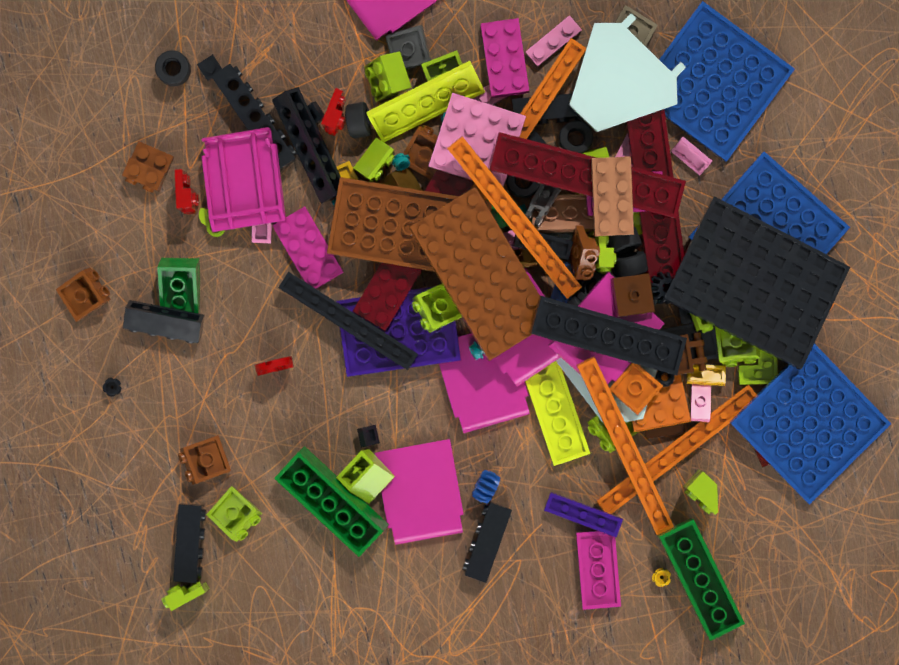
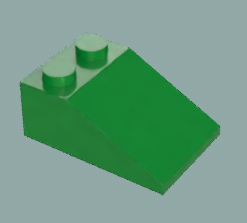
(179, 283)

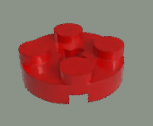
(274, 365)

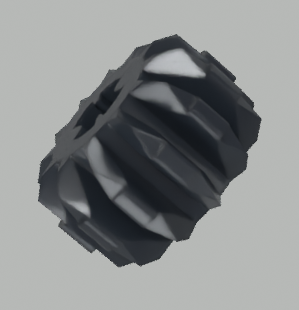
(657, 286)

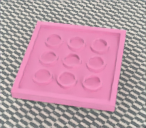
(479, 127)

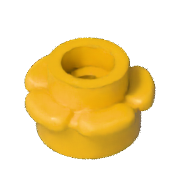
(666, 577)

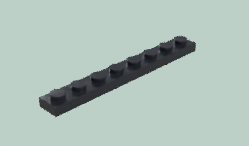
(348, 321)

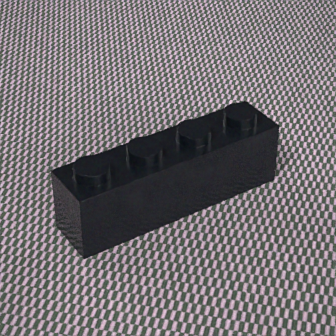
(558, 109)
(163, 321)
(488, 541)
(188, 543)

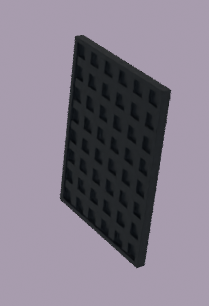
(756, 283)

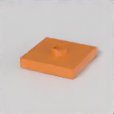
(635, 388)

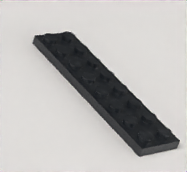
(608, 335)

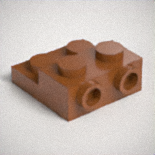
(421, 150)
(147, 167)
(583, 254)
(83, 293)
(204, 460)

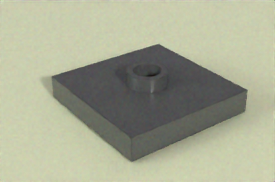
(411, 45)

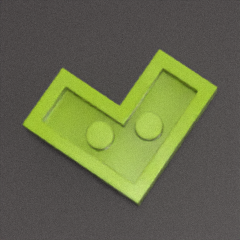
(761, 373)

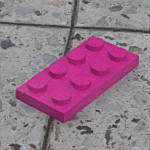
(504, 58)
(307, 248)
(598, 570)

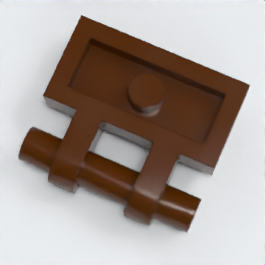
(687, 362)

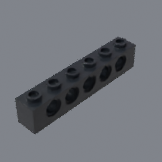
(223, 79)
(308, 143)

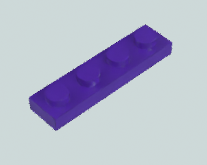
(583, 514)

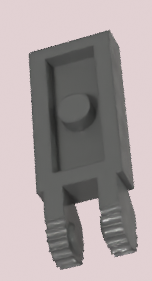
(542, 202)

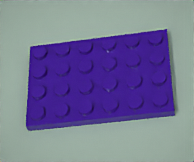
(432, 347)

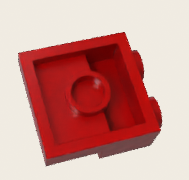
(334, 118)
(185, 197)

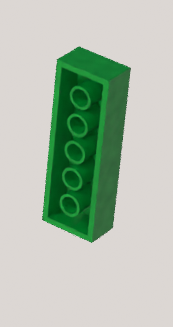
(331, 501)
(701, 579)

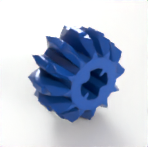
(486, 486)

